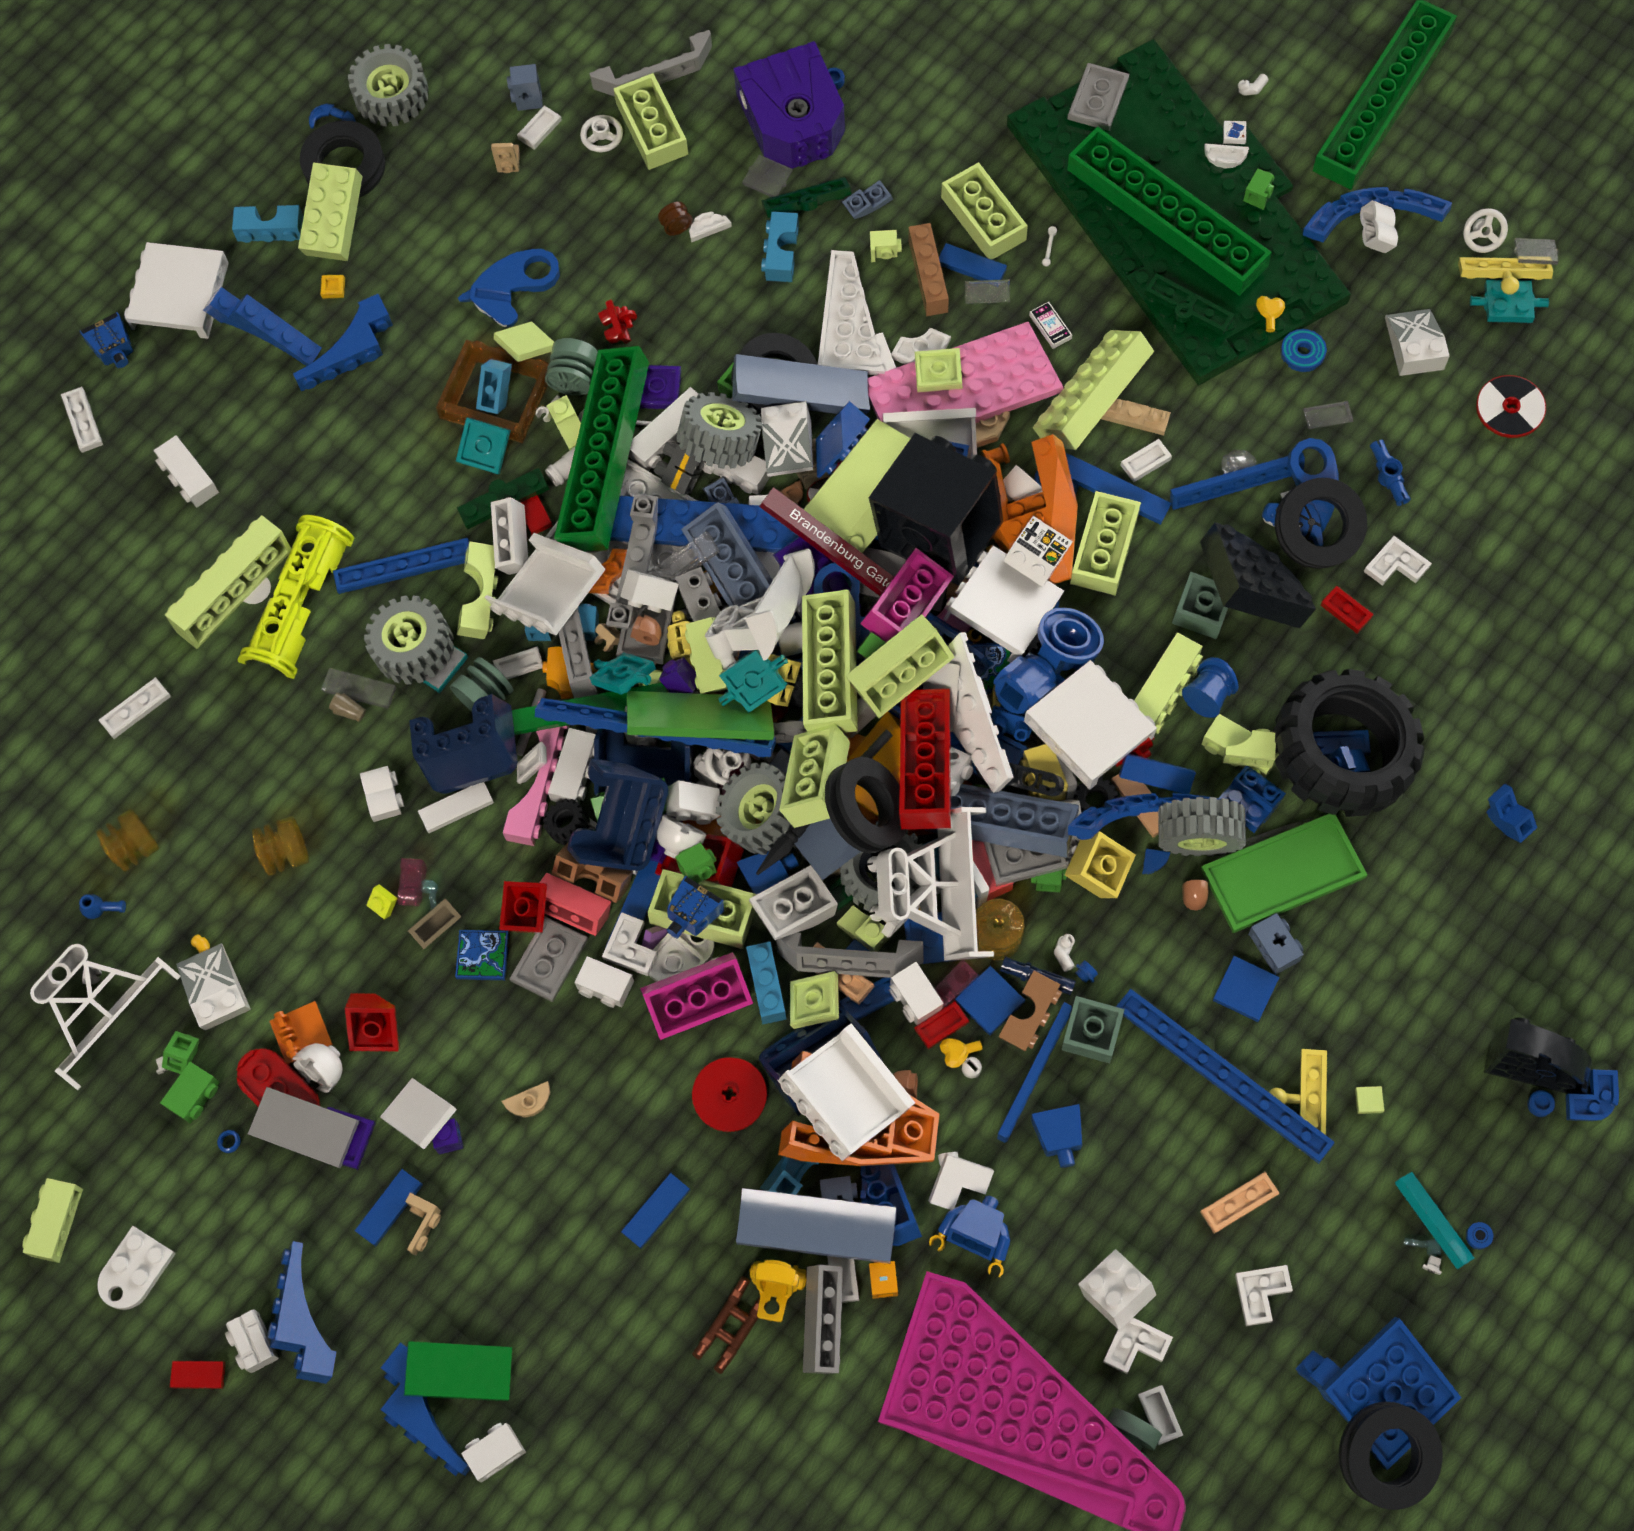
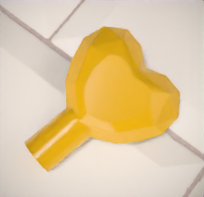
(1270, 310)
(957, 1051)

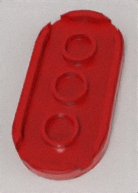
(268, 1069)

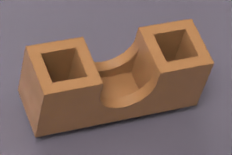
(611, 882)
(1022, 1032)

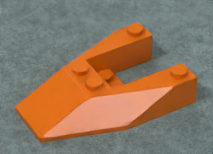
(1053, 506)
(904, 1141)

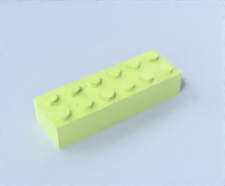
(1094, 387)
(228, 582)
(827, 659)

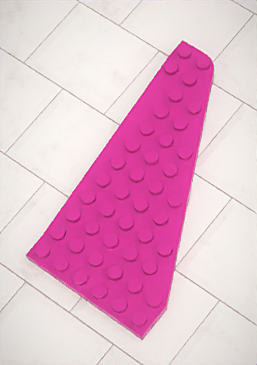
(998, 1402)

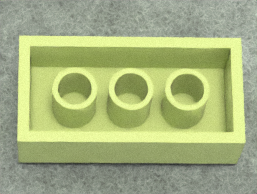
(651, 121)
(330, 211)
(984, 211)
(1105, 543)
(900, 666)
(1168, 679)
(809, 765)
(728, 928)

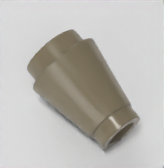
(346, 707)

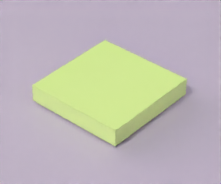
(524, 341)
(938, 370)
(814, 1000)

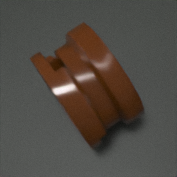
(675, 218)

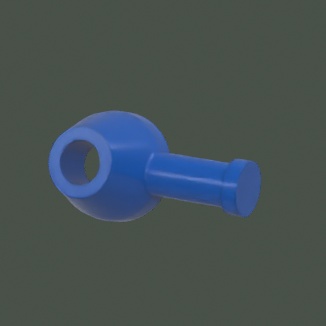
(98, 906)

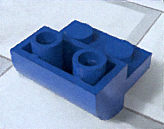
(1256, 795)

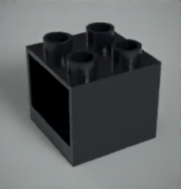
(938, 505)

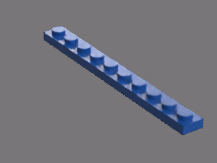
(617, 721)
(1226, 1076)

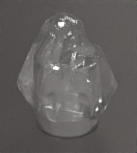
(1237, 460)

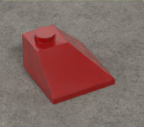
(523, 907)
(371, 1023)

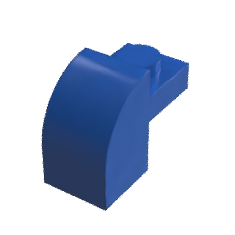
(1509, 816)
(1317, 1370)

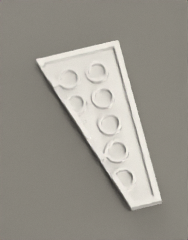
(847, 327)
(974, 722)

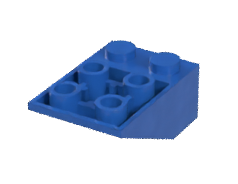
(839, 438)

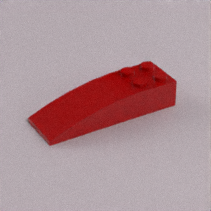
(925, 760)

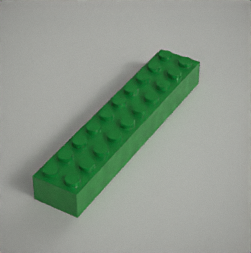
(1384, 94)
(1169, 211)
(602, 449)

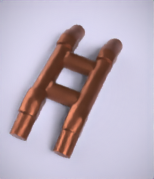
(717, 1331)

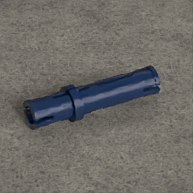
(1024, 972)

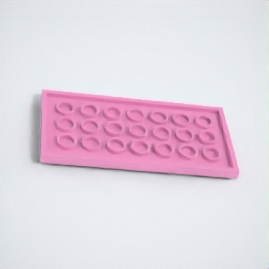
(997, 377)

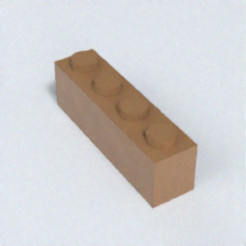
(928, 269)

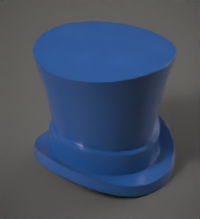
(1211, 687)

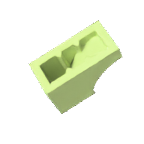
(565, 420)
(1256, 751)
(863, 929)

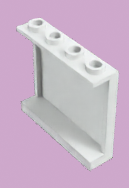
(176, 287)
(951, 424)
(548, 585)
(1002, 602)
(1089, 723)
(846, 1092)

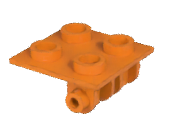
(299, 1029)

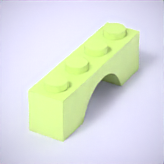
(475, 617)

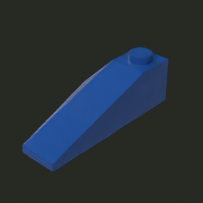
(883, 1187)

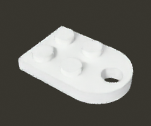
(133, 1268)

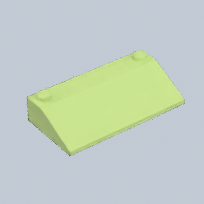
(843, 499)

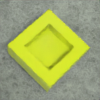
(381, 901)

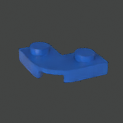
(1600, 1102)

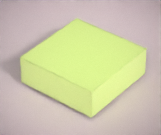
(1369, 1100)

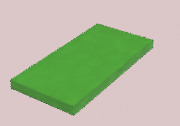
(696, 716)
(1283, 872)

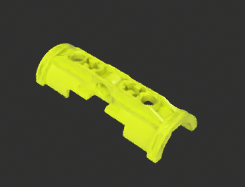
(285, 645)

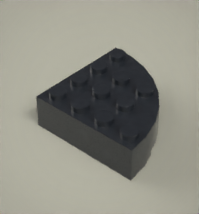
(1254, 578)
(1538, 1058)

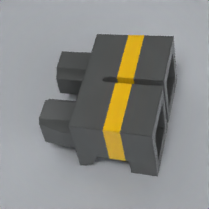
(681, 471)

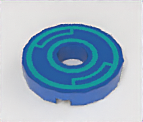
(1309, 340)

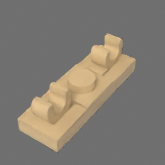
(1137, 416)

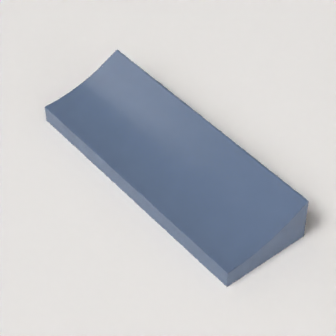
(787, 382)
(737, 567)
(1018, 820)
(820, 842)
(816, 1225)

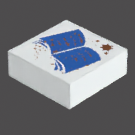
(1234, 132)

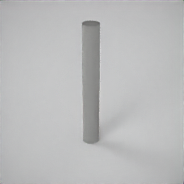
(524, 738)

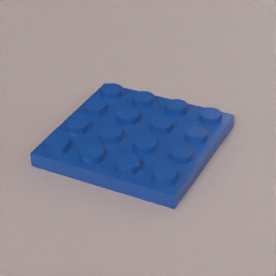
(1391, 1370)

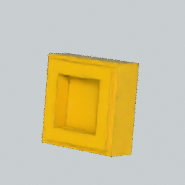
(332, 286)

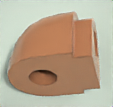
(646, 630)
(1195, 894)
(908, 1081)

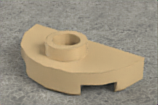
(528, 1102)

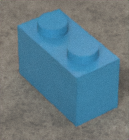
(493, 386)

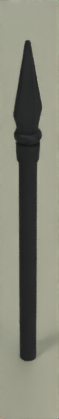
(783, 845)

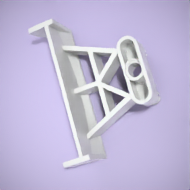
(763, 620)
(956, 886)
(72, 961)

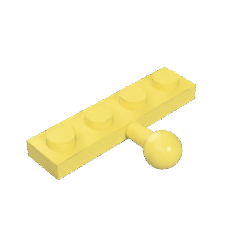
(1504, 268)
(1312, 1088)

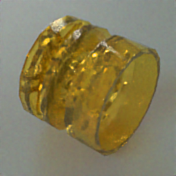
(127, 840)
(279, 846)
(1001, 941)

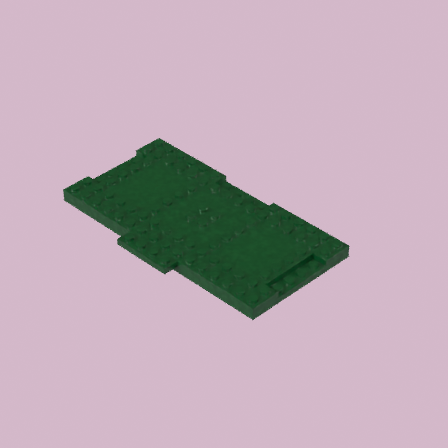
(1168, 128)

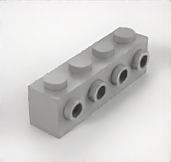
(698, 595)
(823, 1319)

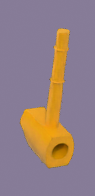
(557, 673)

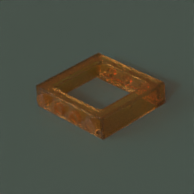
(477, 352)

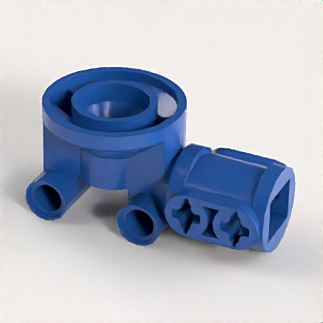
(1067, 642)

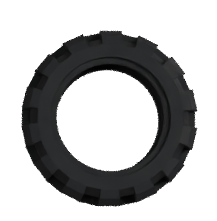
(1376, 708)

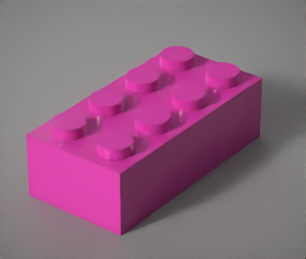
(907, 596)
(696, 995)

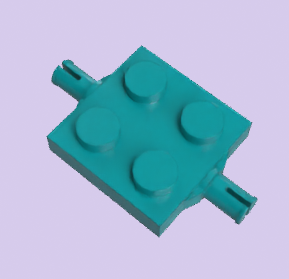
(1509, 308)
(622, 673)
(752, 680)

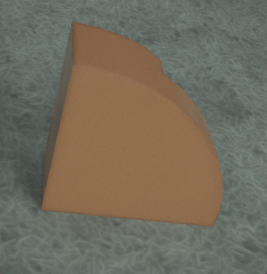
(794, 492)

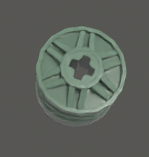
(571, 366)
(485, 681)
(1135, 1430)

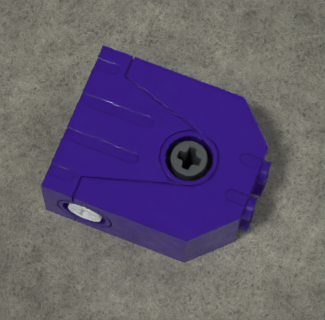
(792, 105)

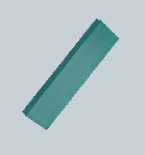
(1434, 1220)

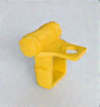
(778, 1281)

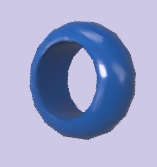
(220, 1141)

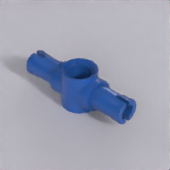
(1388, 463)

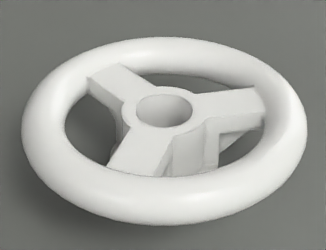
(600, 132)
(1479, 225)
(736, 759)

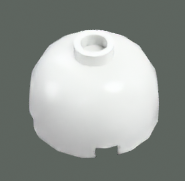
(677, 836)
(320, 1065)

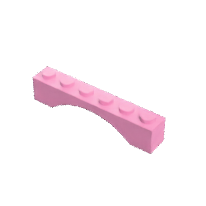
(524, 818)

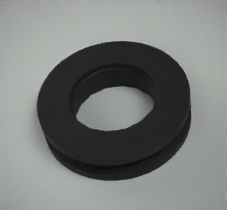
(345, 134)
(777, 346)
(1351, 512)
(847, 816)
(1424, 1463)

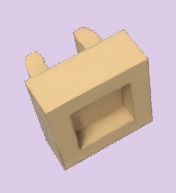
(609, 634)

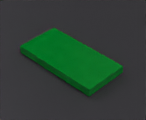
(458, 1371)

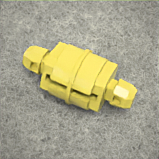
(676, 638)

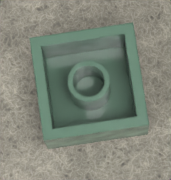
(1200, 607)
(1092, 1029)

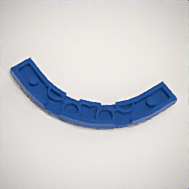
(1350, 203)
(1093, 819)

